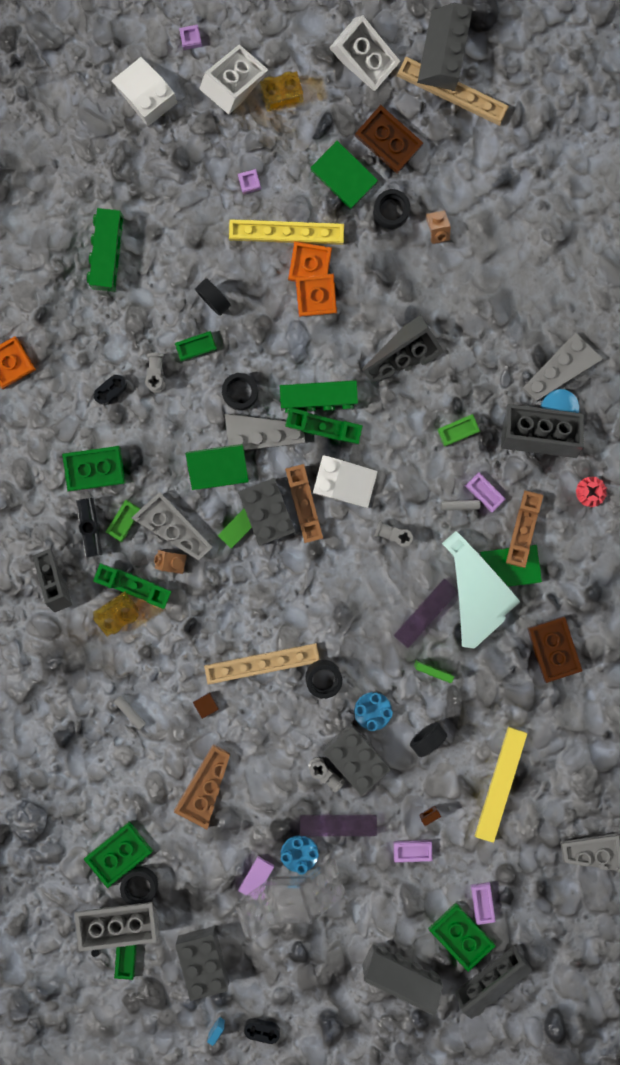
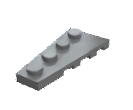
(564, 365)
(260, 433)
(170, 525)

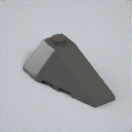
(407, 348)

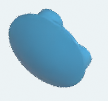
(561, 400)
(373, 711)
(299, 854)

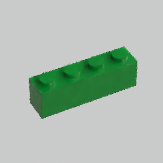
(106, 249)
(319, 395)

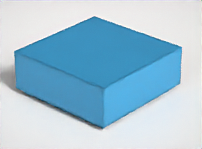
(216, 1031)

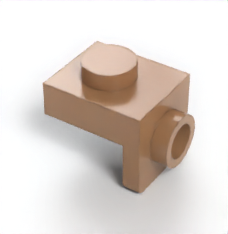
(438, 226)
(170, 562)

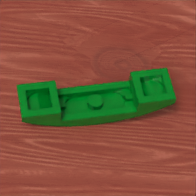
(323, 426)
(133, 585)

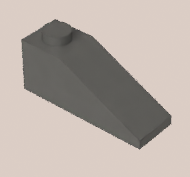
(51, 581)

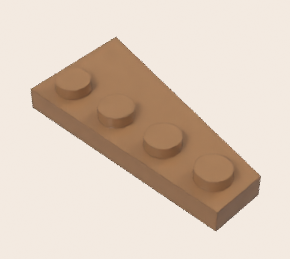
(200, 796)

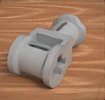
(155, 372)
(393, 533)
(326, 774)

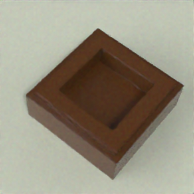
(205, 705)
(430, 815)

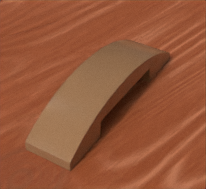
(304, 503)
(524, 529)

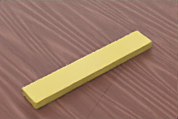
(286, 232)
(500, 784)

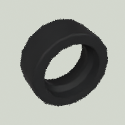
(391, 194)
(212, 296)
(242, 377)
(330, 691)
(428, 739)
(143, 872)

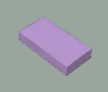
(485, 492)
(412, 851)
(256, 876)
(483, 903)

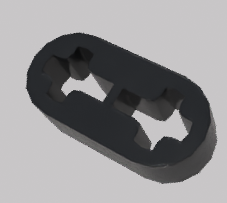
(107, 385)
(262, 1031)

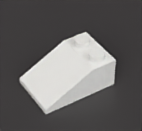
(365, 52)
(232, 79)
(145, 91)
(345, 481)

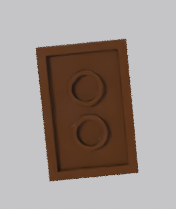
(389, 139)
(554, 649)

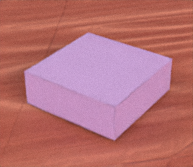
(190, 37)
(249, 181)

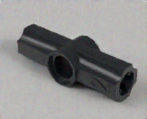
(91, 540)

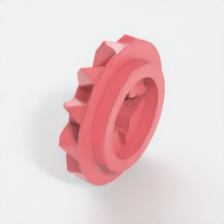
(582, 491)

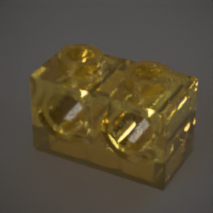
(283, 96)
(113, 610)

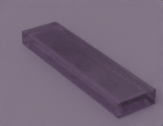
(426, 613)
(338, 825)

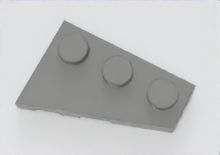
(593, 851)

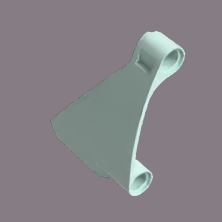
(481, 593)

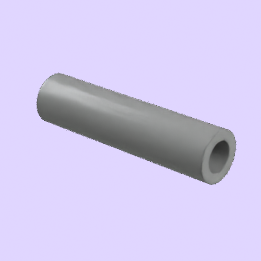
(460, 505)
(129, 712)

